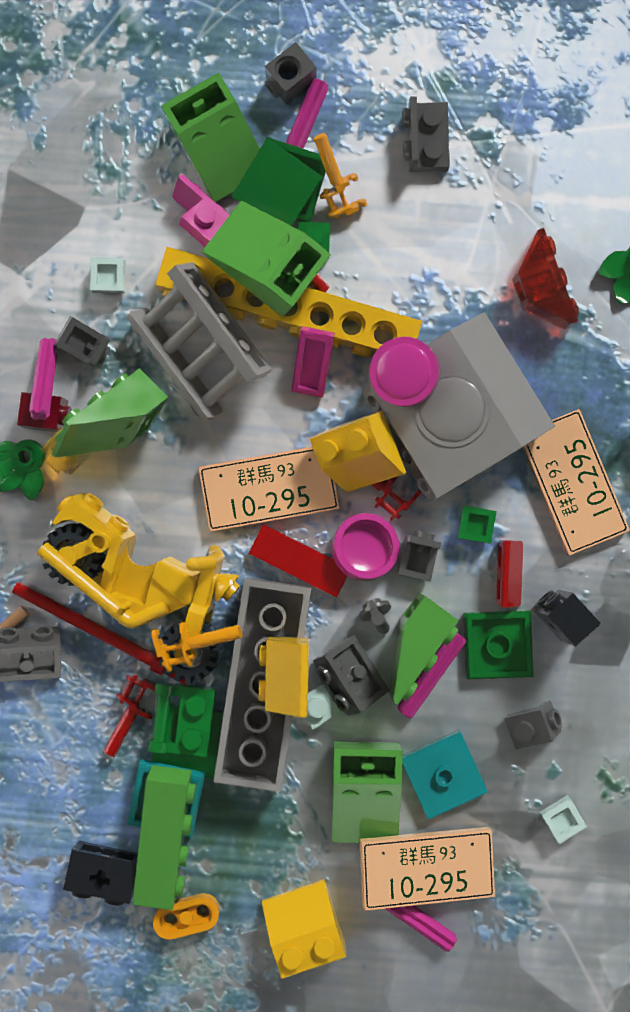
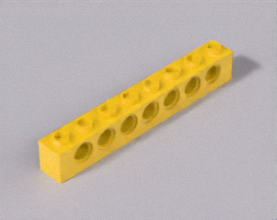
(311, 301)

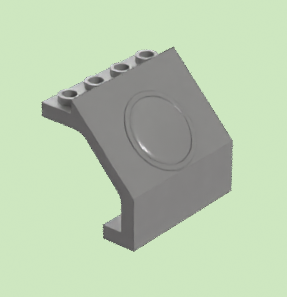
(472, 417)

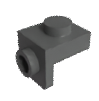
(83, 342)
(418, 556)
(534, 725)

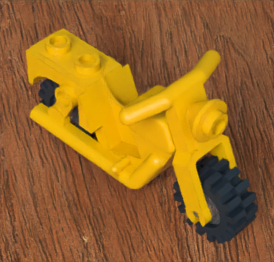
(133, 591)

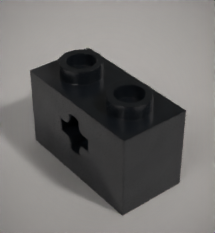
(566, 616)
(85, 879)

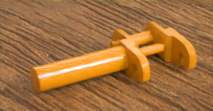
(336, 180)
(192, 642)

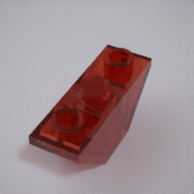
(543, 284)

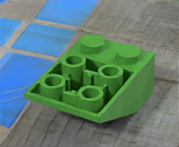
(212, 135)
(266, 256)
(112, 417)
(419, 636)
(366, 790)

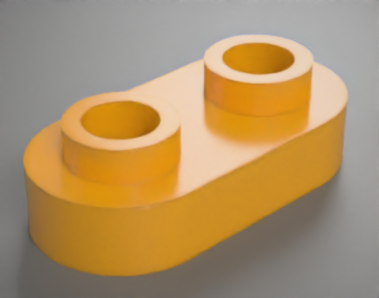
(188, 917)

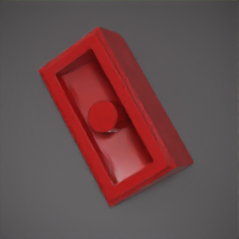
(509, 573)

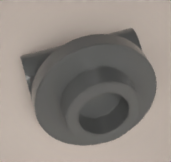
(374, 611)

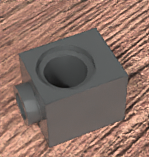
(294, 61)

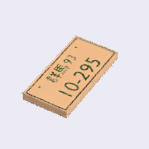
(575, 484)
(266, 489)
(426, 868)

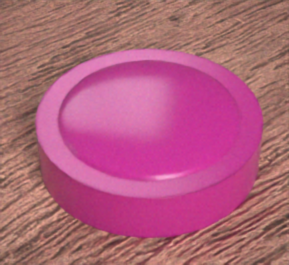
(404, 371)
(365, 547)

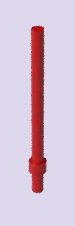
(91, 628)

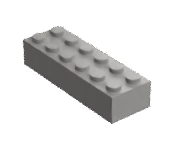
(253, 739)

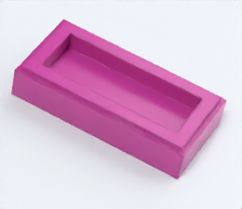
(312, 361)

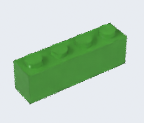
(162, 837)

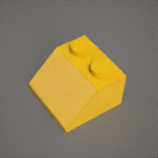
(358, 452)
(286, 675)
(303, 929)

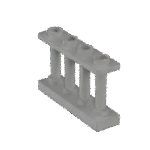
(222, 325)

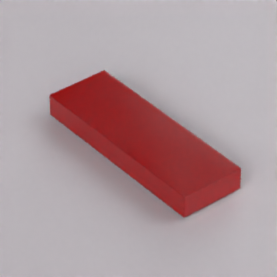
(298, 560)

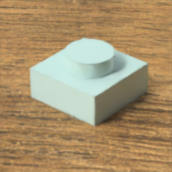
(108, 275)
(320, 706)
(563, 819)

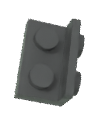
(427, 136)
(30, 653)
(350, 676)

